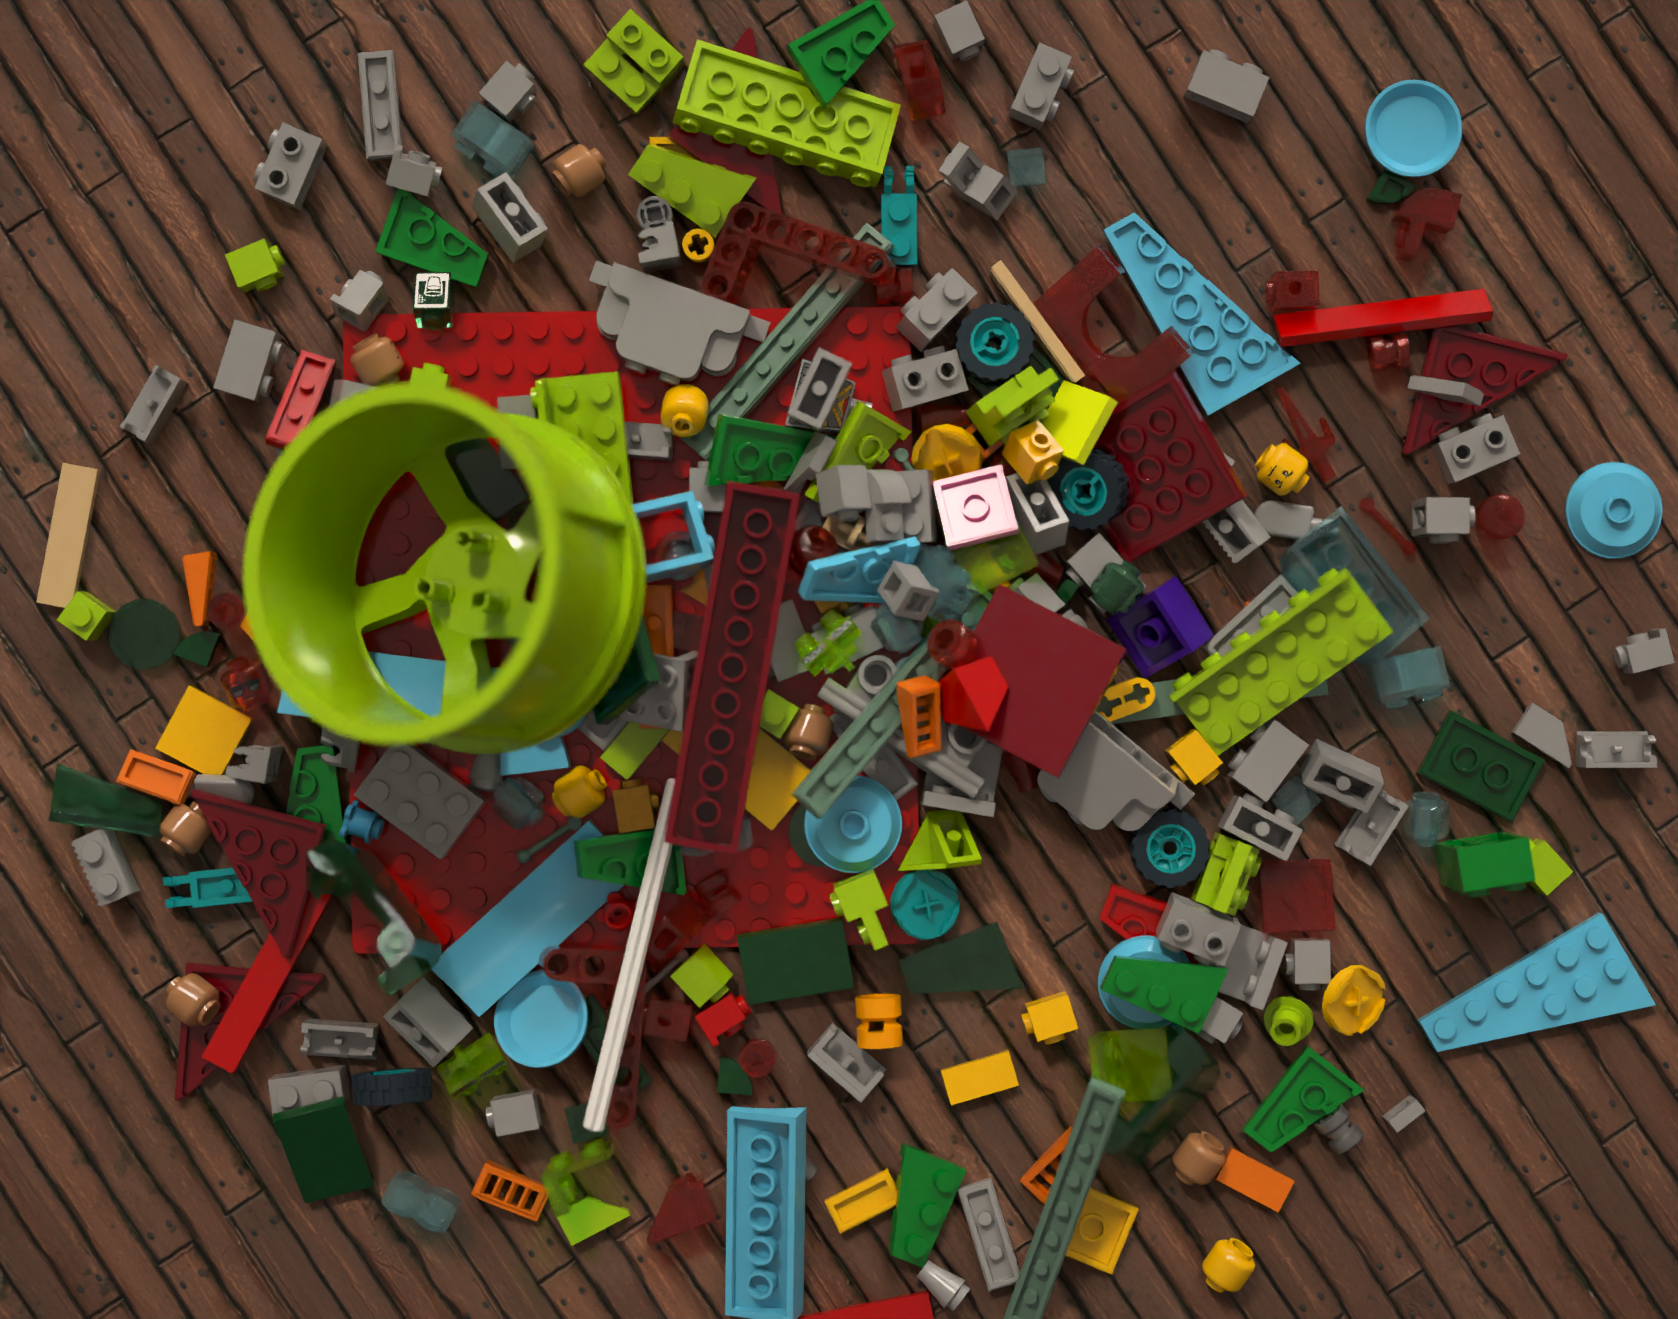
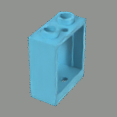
(694, 519)

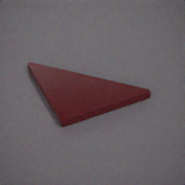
(735, 156)
(1474, 358)
(268, 858)
(193, 1068)

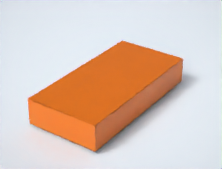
(156, 777)
(1254, 1179)

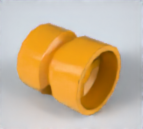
(878, 1007)

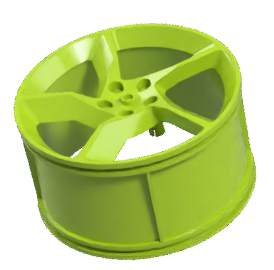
(471, 580)

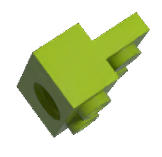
(647, 49)
(1013, 404)
(1228, 891)
(861, 897)

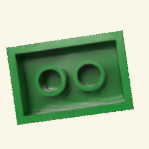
(1485, 862)

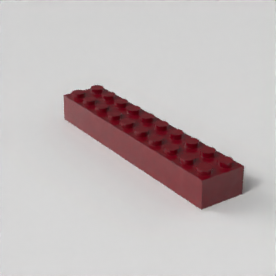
(732, 668)

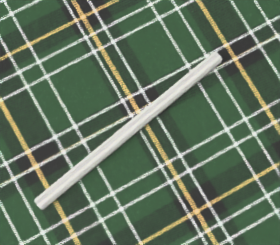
(630, 970)

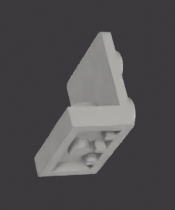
(668, 700)
(984, 764)
(1252, 966)

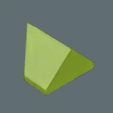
(942, 843)

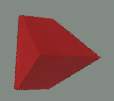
(972, 694)

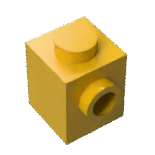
(1033, 452)
(1193, 759)
(1049, 1018)

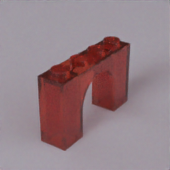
(1066, 309)

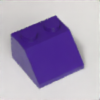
(1160, 627)

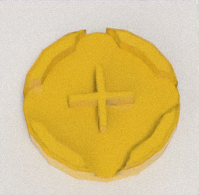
(947, 452)
(1353, 1000)

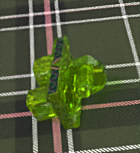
(833, 648)
(472, 1065)

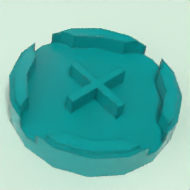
(924, 904)

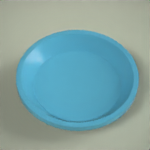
(1413, 128)
(1613, 510)
(857, 829)
(1123, 1011)
(541, 1020)

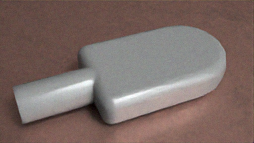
(1286, 519)
(224, 786)

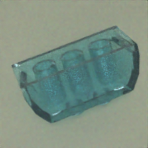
(1340, 544)

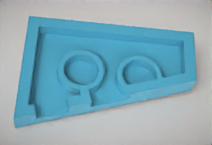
(855, 574)

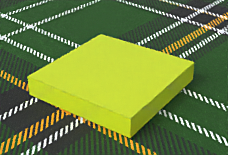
(1078, 419)

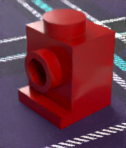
(723, 1017)

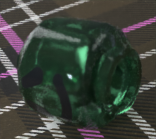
(1117, 587)

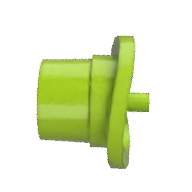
(1288, 1020)

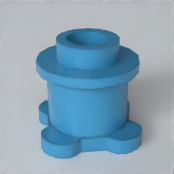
(361, 823)

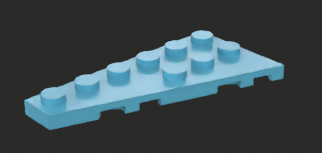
(1228, 347)
(1558, 984)

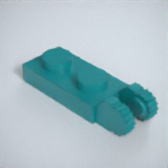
(900, 218)
(208, 888)

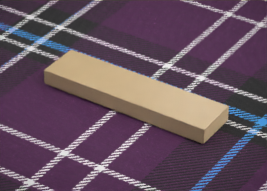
(1040, 328)
(68, 535)

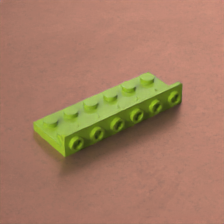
(779, 115)
(590, 410)
(1280, 660)

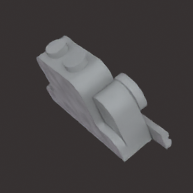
(670, 326)
(957, 743)
(1112, 780)

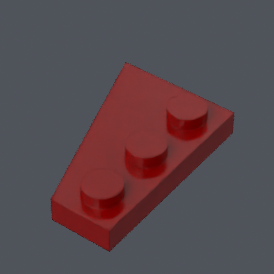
(1133, 914)

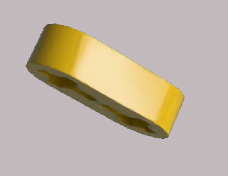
(1131, 706)

